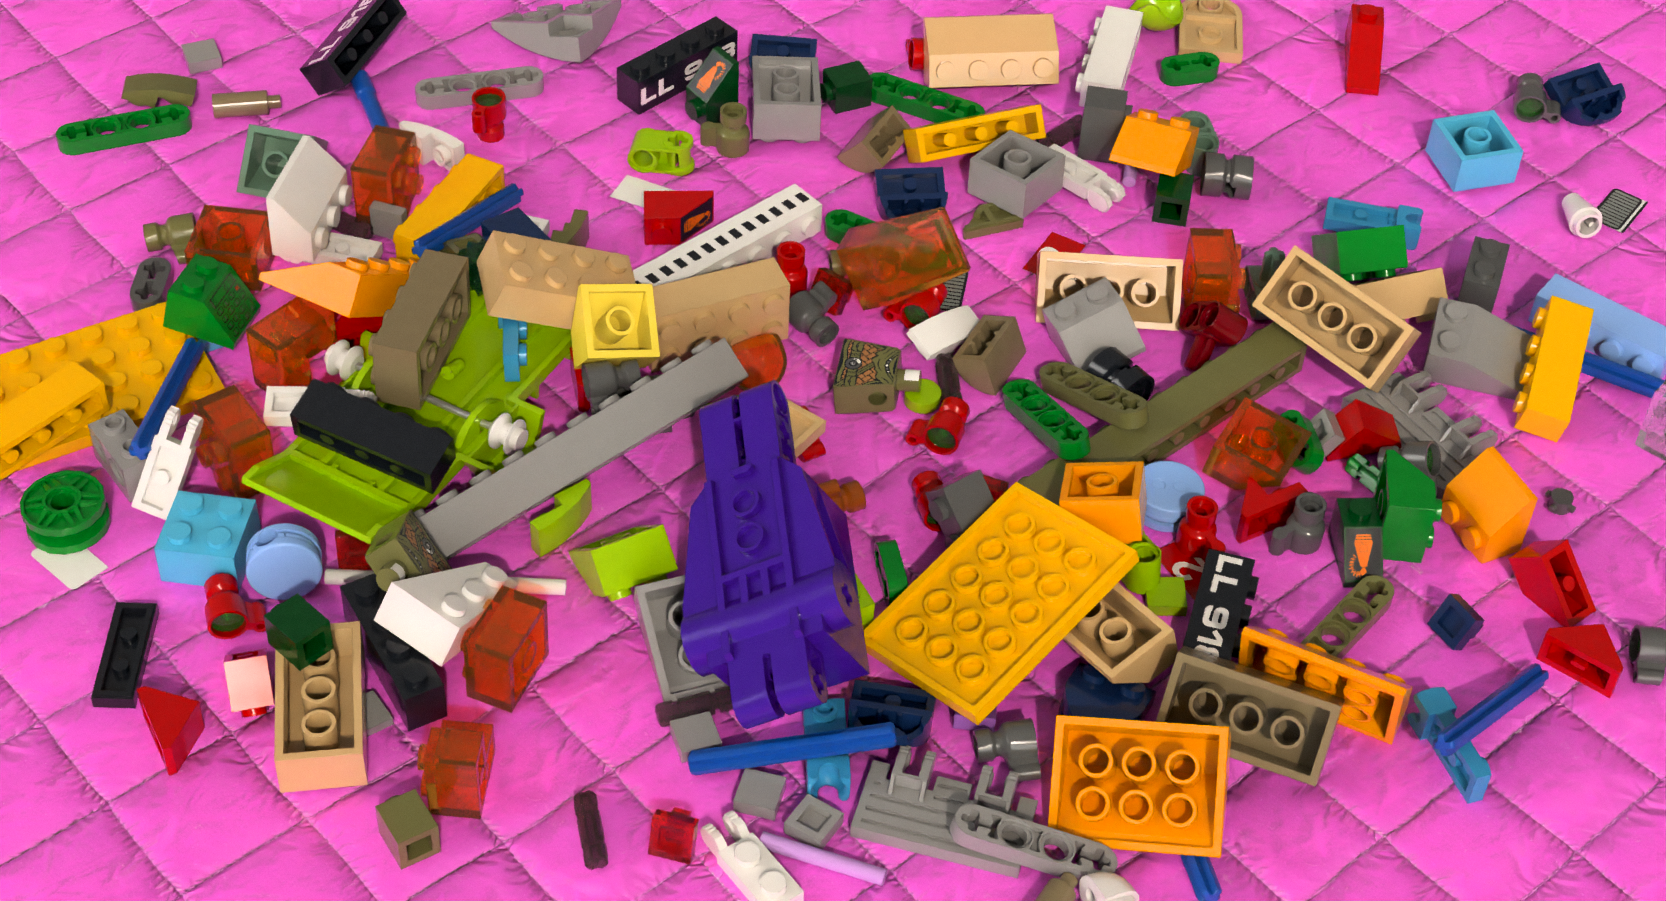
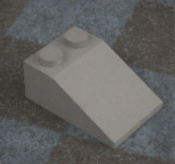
(786, 98)
(1475, 350)
(660, 619)

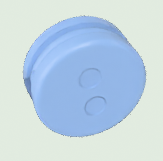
(1168, 492)
(283, 561)

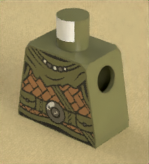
(871, 378)
(404, 551)

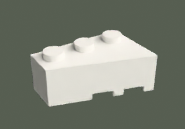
(439, 607)

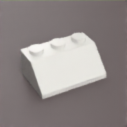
(306, 202)

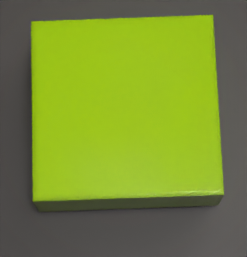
(1168, 597)

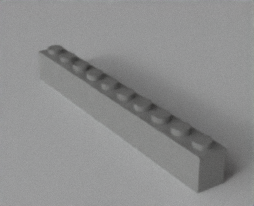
(583, 448)

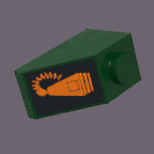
(712, 87)
(1357, 539)

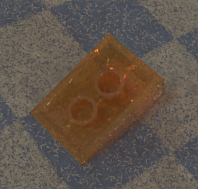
(901, 257)

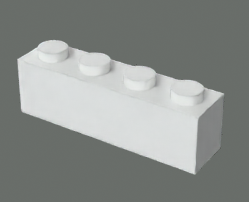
(1110, 50)

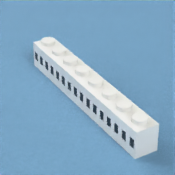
(740, 239)

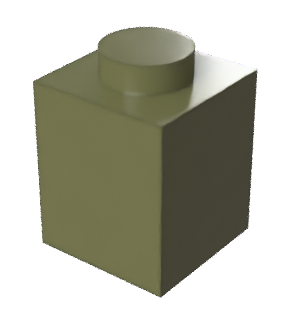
(408, 828)

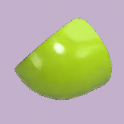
(1159, 14)

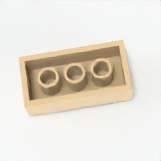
(540, 278)
(719, 305)
(1336, 319)
(322, 716)

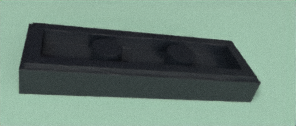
(125, 655)

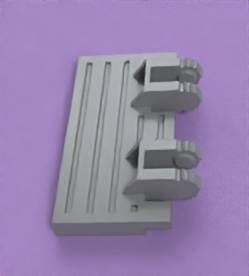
(1402, 399)
(919, 819)

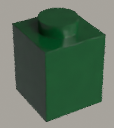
(846, 87)
(1173, 199)
(298, 631)

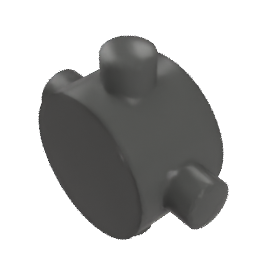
(1560, 501)

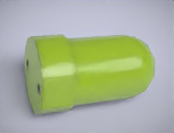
(451, 370)

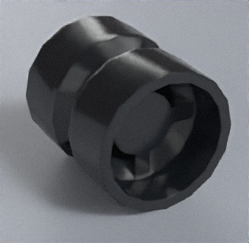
(1119, 370)

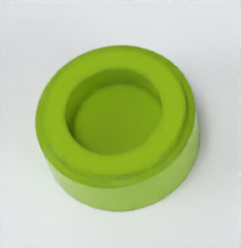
(926, 400)

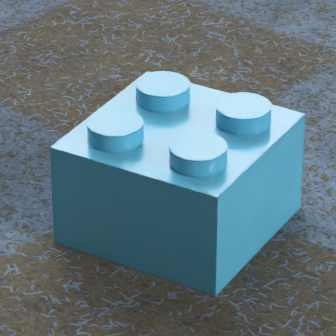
(1474, 150)
(206, 537)

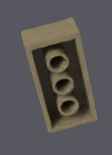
(420, 329)
(1269, 717)

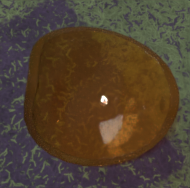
(762, 358)

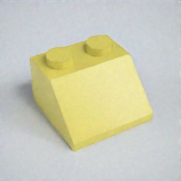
(614, 324)

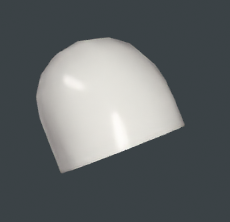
(1106, 887)

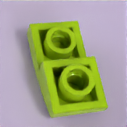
(556, 526)

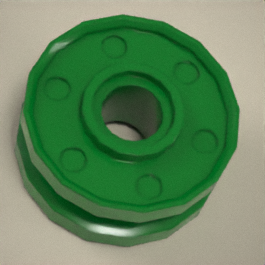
(65, 512)

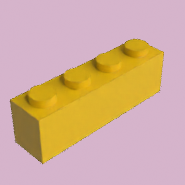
(971, 133)
(462, 188)
(1553, 368)
(48, 415)

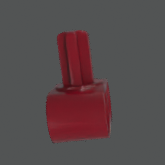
(1211, 326)

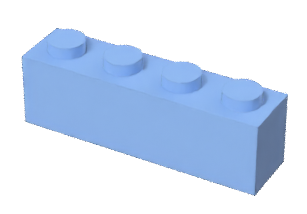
(1614, 329)

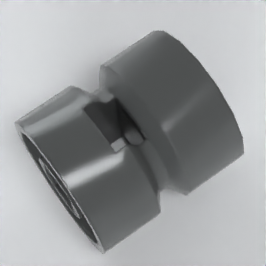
(1226, 175)

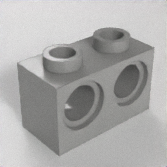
(110, 440)

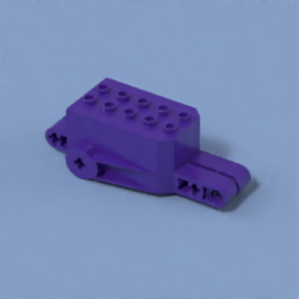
(767, 567)

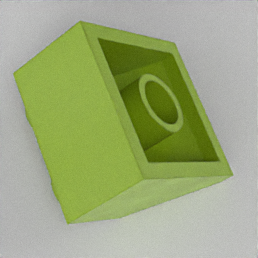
(625, 560)

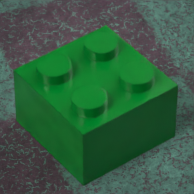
(1362, 252)

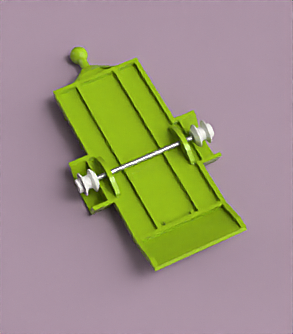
(476, 400)

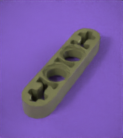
(1094, 395)
(1354, 601)

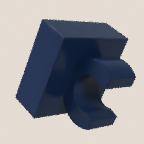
(1456, 622)

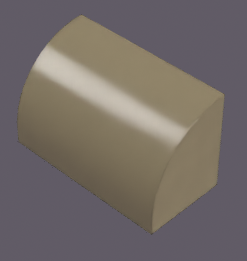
(875, 142)
(990, 353)

